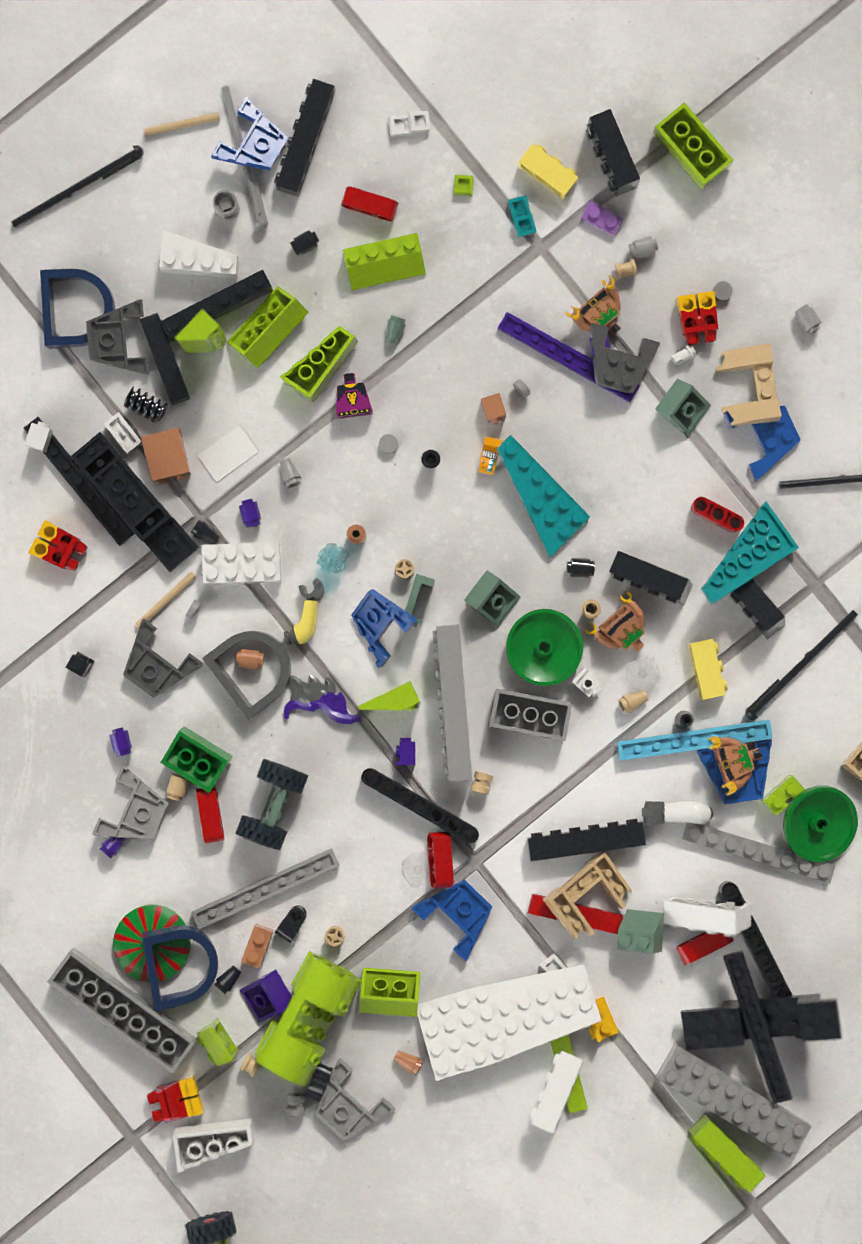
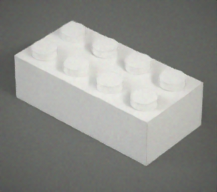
(241, 563)

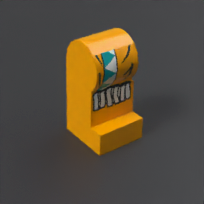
(489, 455)

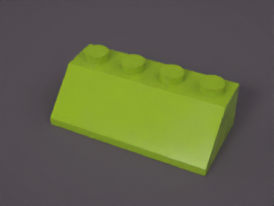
(384, 261)
(267, 326)
(201, 335)

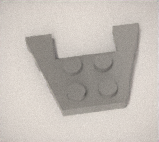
(141, 814)
(342, 1111)

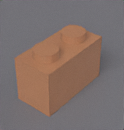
(257, 945)

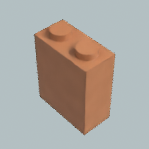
(166, 456)

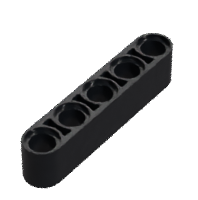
(164, 359)

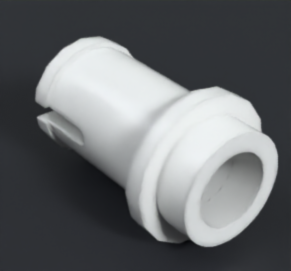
(684, 355)

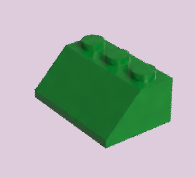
(196, 759)

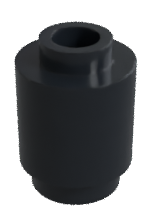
(304, 242)
(580, 567)

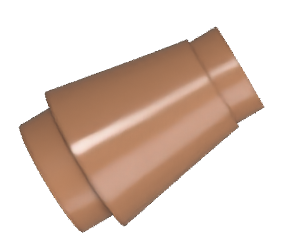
(408, 1062)

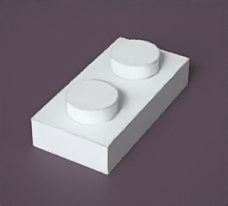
(123, 433)

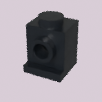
(80, 664)

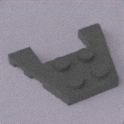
(108, 339)
(617, 368)
(151, 670)

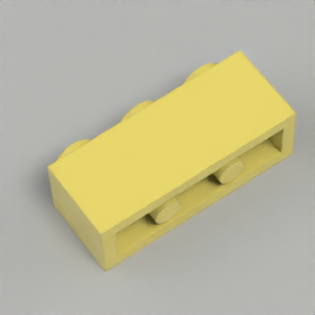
(548, 170)
(707, 669)

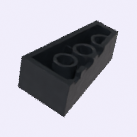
(650, 577)
(759, 608)

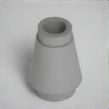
(290, 475)

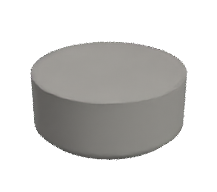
(723, 291)
(521, 388)
(388, 444)
(192, 610)

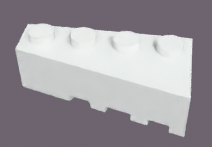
(194, 258)
(707, 916)
(557, 1091)
(209, 1141)

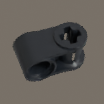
(290, 926)

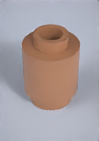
(359, 540)
(250, 659)

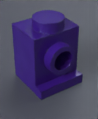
(406, 752)

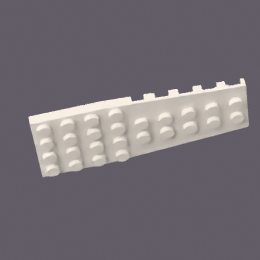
(505, 1019)

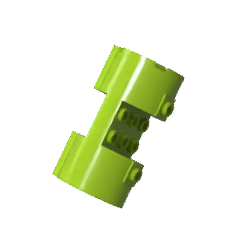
(293, 1044)

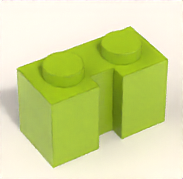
(786, 789)

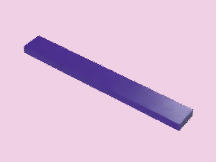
(554, 350)

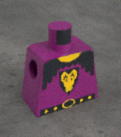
(352, 399)

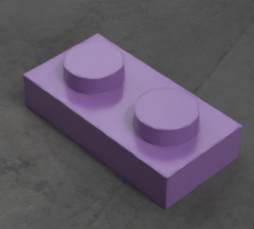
(602, 218)

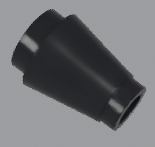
(430, 454)
(205, 533)
(679, 720)
(227, 979)

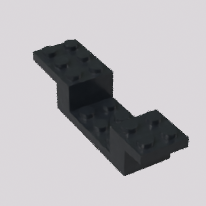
(134, 502)
(785, 1016)

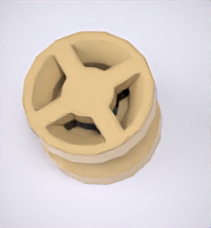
(402, 567)
(333, 939)
(250, 1064)

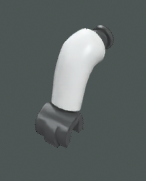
(676, 812)

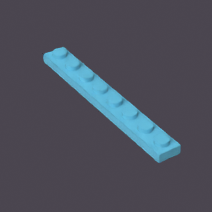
(692, 740)

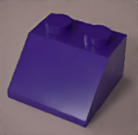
(267, 996)

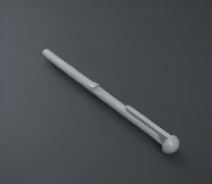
(253, 188)

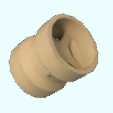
(481, 782)

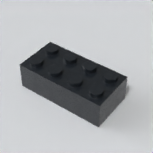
(612, 152)

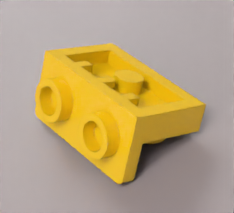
(607, 1025)

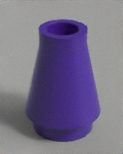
(112, 846)

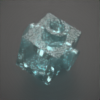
(332, 558)

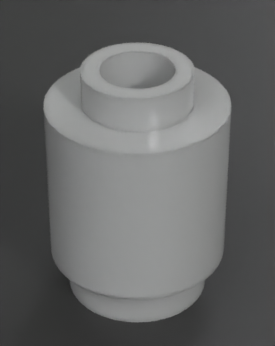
(643, 248)
(808, 319)

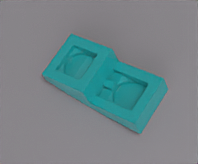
(522, 216)

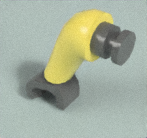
(307, 625)

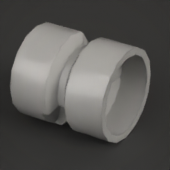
(226, 205)

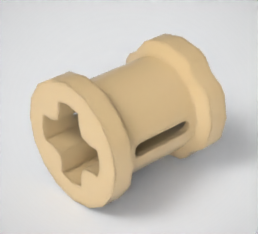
(625, 269)

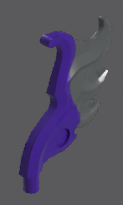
(319, 696)

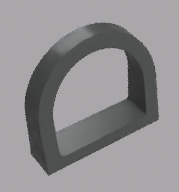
(230, 686)

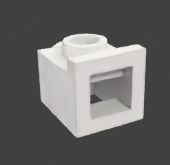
(579, 682)

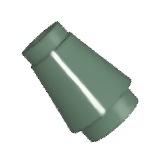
(394, 329)

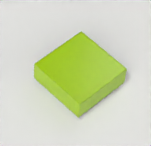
(463, 185)

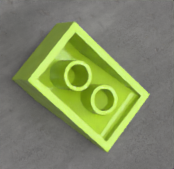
(396, 699)
(217, 1043)

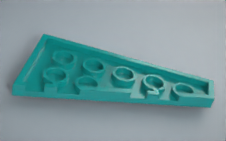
(546, 502)
(754, 551)

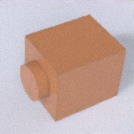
(493, 408)

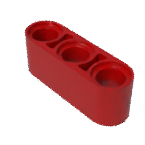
(369, 204)
(727, 514)
(210, 815)
(440, 860)
(702, 946)

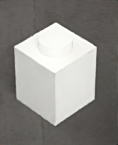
(39, 436)

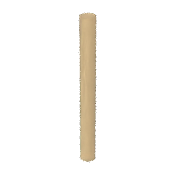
(181, 124)
(167, 598)

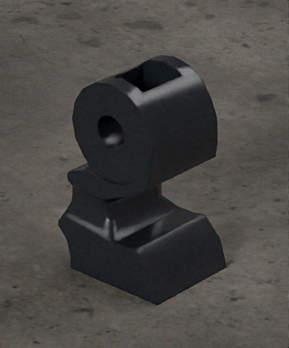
(318, 1082)

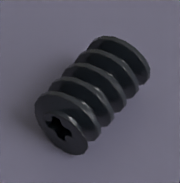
(144, 405)

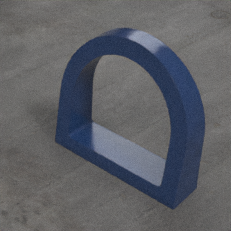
(47, 278)
(176, 999)

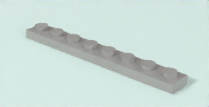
(757, 852)
(265, 888)

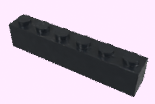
(305, 138)
(220, 302)
(586, 841)

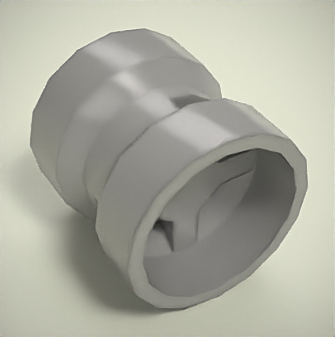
(295, 1104)

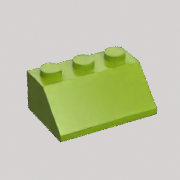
(389, 992)

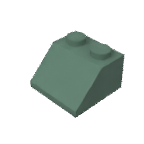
(683, 406)
(492, 598)
(641, 931)

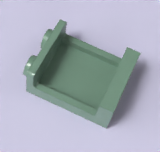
(418, 582)

